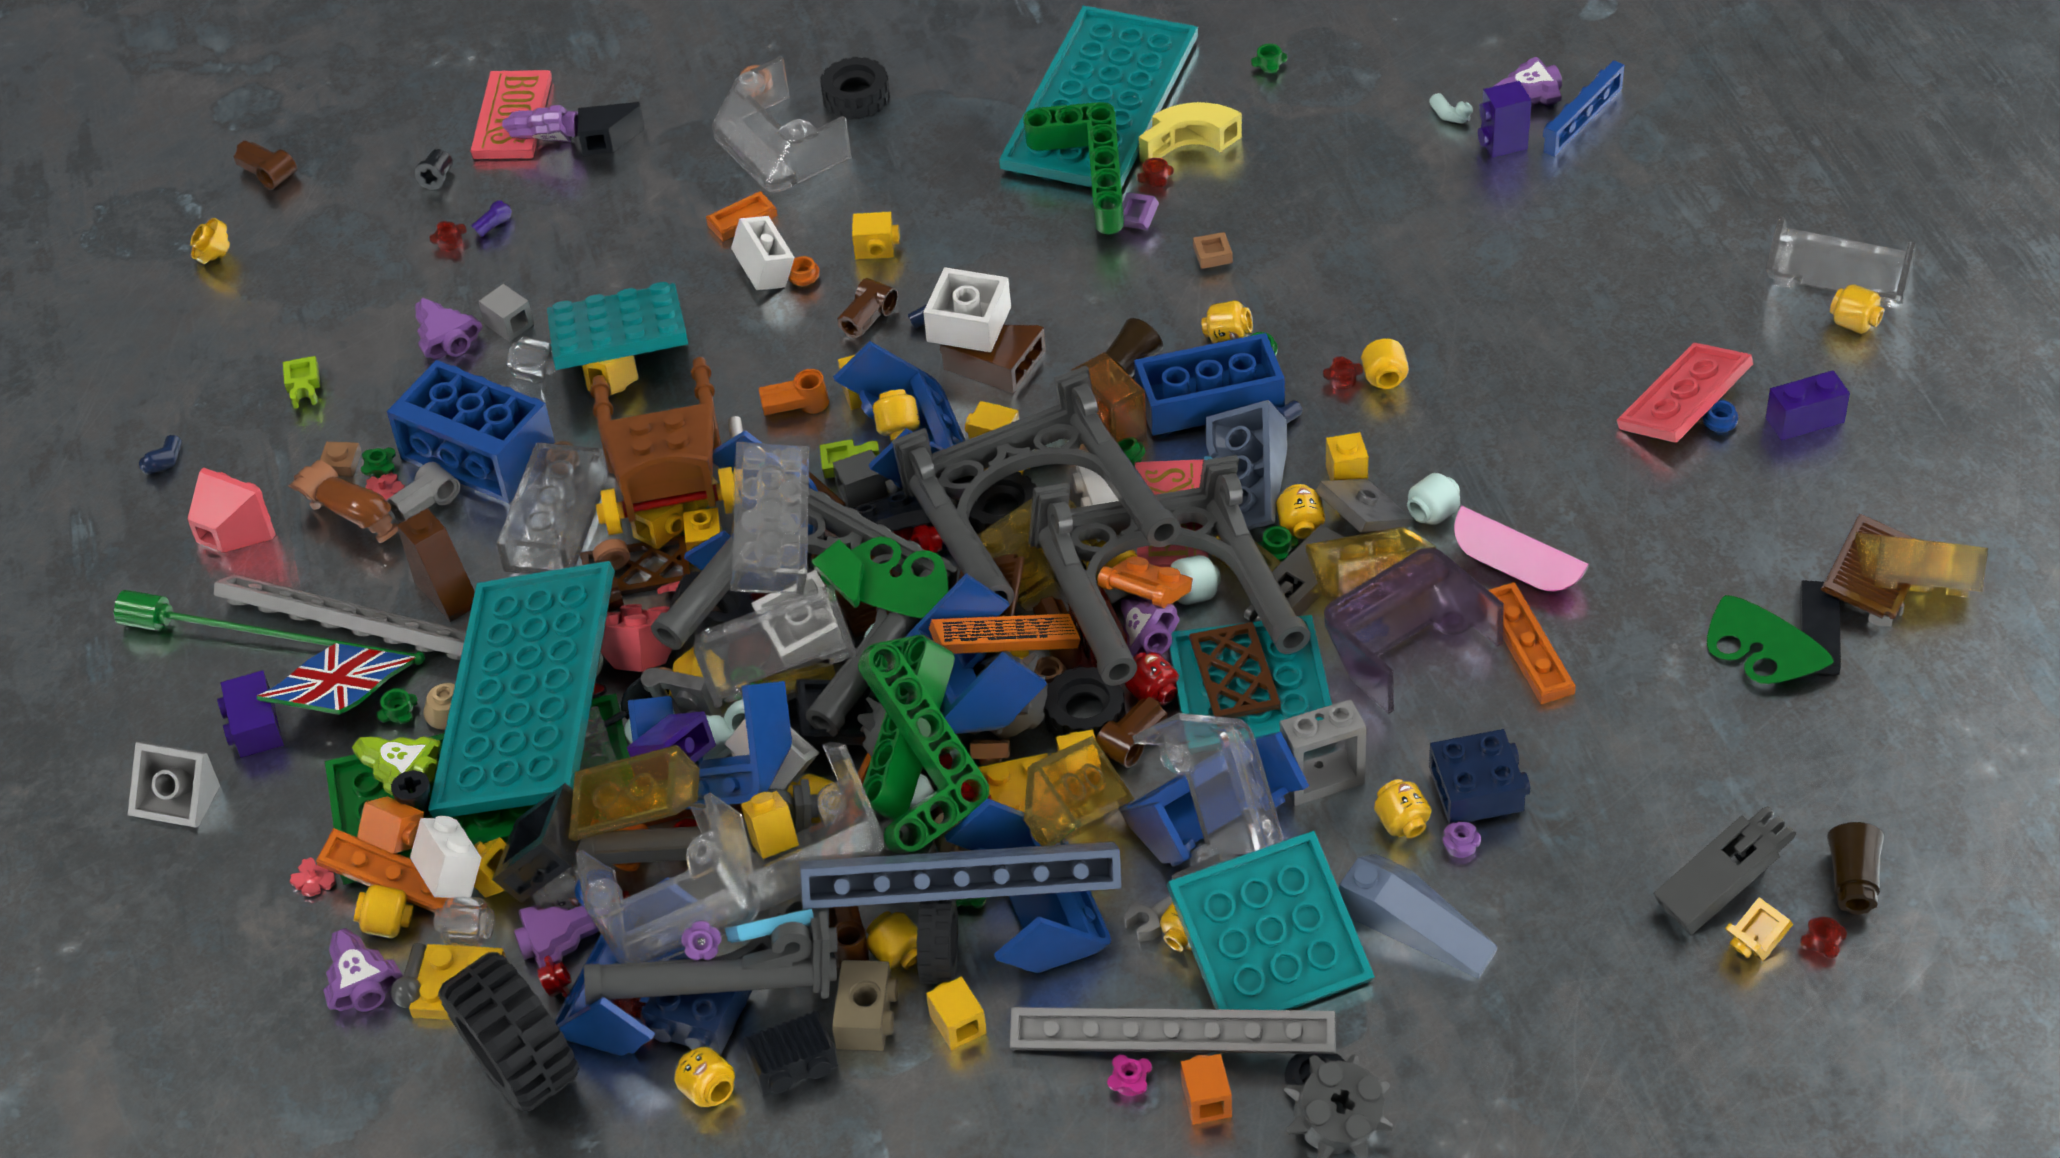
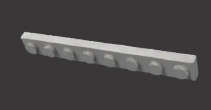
(337, 614)
(1173, 1030)

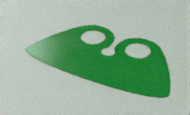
(901, 594)
(1781, 641)

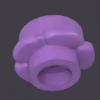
(1461, 846)
(712, 940)

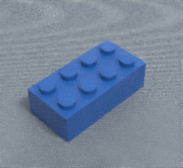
(1207, 381)

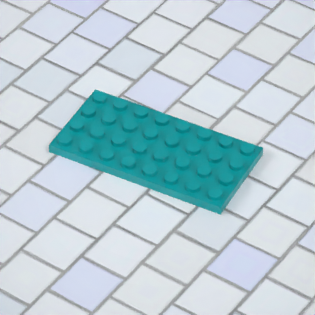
(1108, 60)
(522, 690)

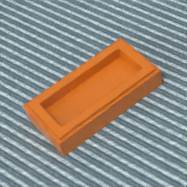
(726, 220)

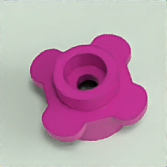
(1132, 1084)

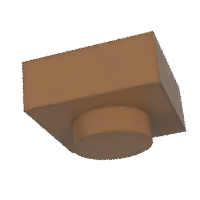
(1212, 250)
(342, 457)
(990, 750)

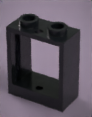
(538, 842)

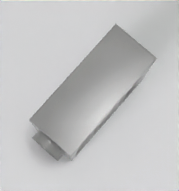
(1334, 770)

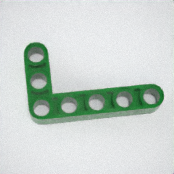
(1082, 127)
(925, 748)
(893, 765)

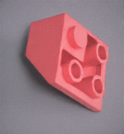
(228, 513)
(630, 641)

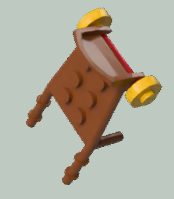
(660, 454)

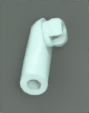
(1449, 113)

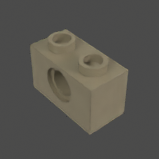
(860, 1025)

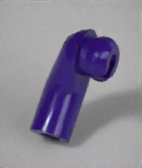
(498, 214)

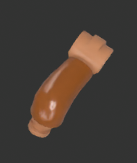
(346, 499)

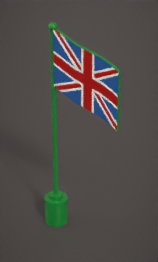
(325, 683)

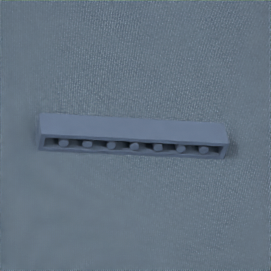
(959, 875)

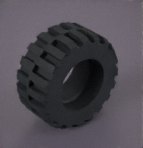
(509, 1031)

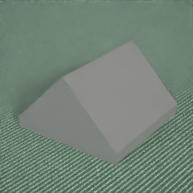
(171, 784)

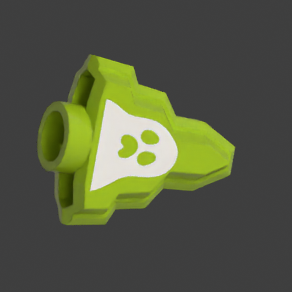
(398, 756)

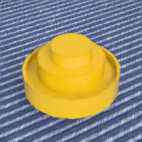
(209, 241)

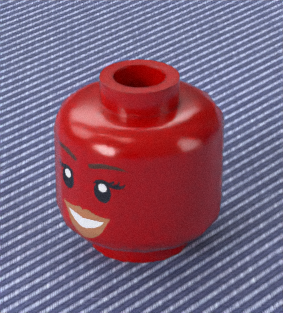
(1153, 678)

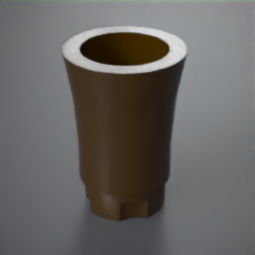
(1134, 342)
(1856, 865)

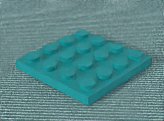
(616, 325)
(1296, 676)
(1270, 928)

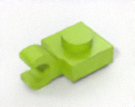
(840, 450)

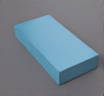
(766, 926)

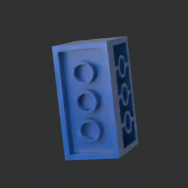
(469, 428)

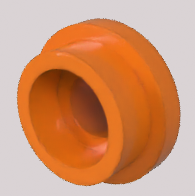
(803, 271)

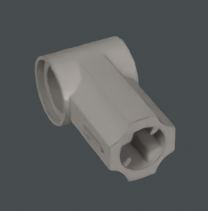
(430, 486)

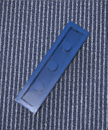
(1583, 108)

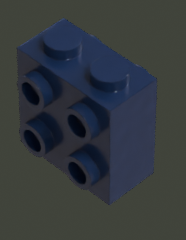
(1478, 776)
(695, 1018)

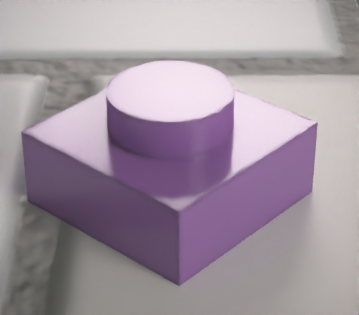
(1139, 210)

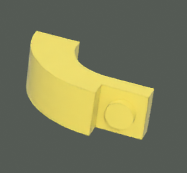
(1188, 125)

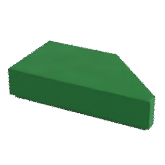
(841, 570)

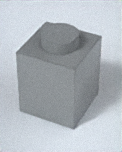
(506, 312)

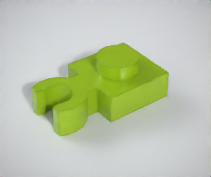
(301, 379)

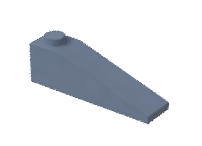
(1260, 442)
(1410, 911)

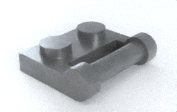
(687, 690)

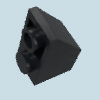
(608, 127)

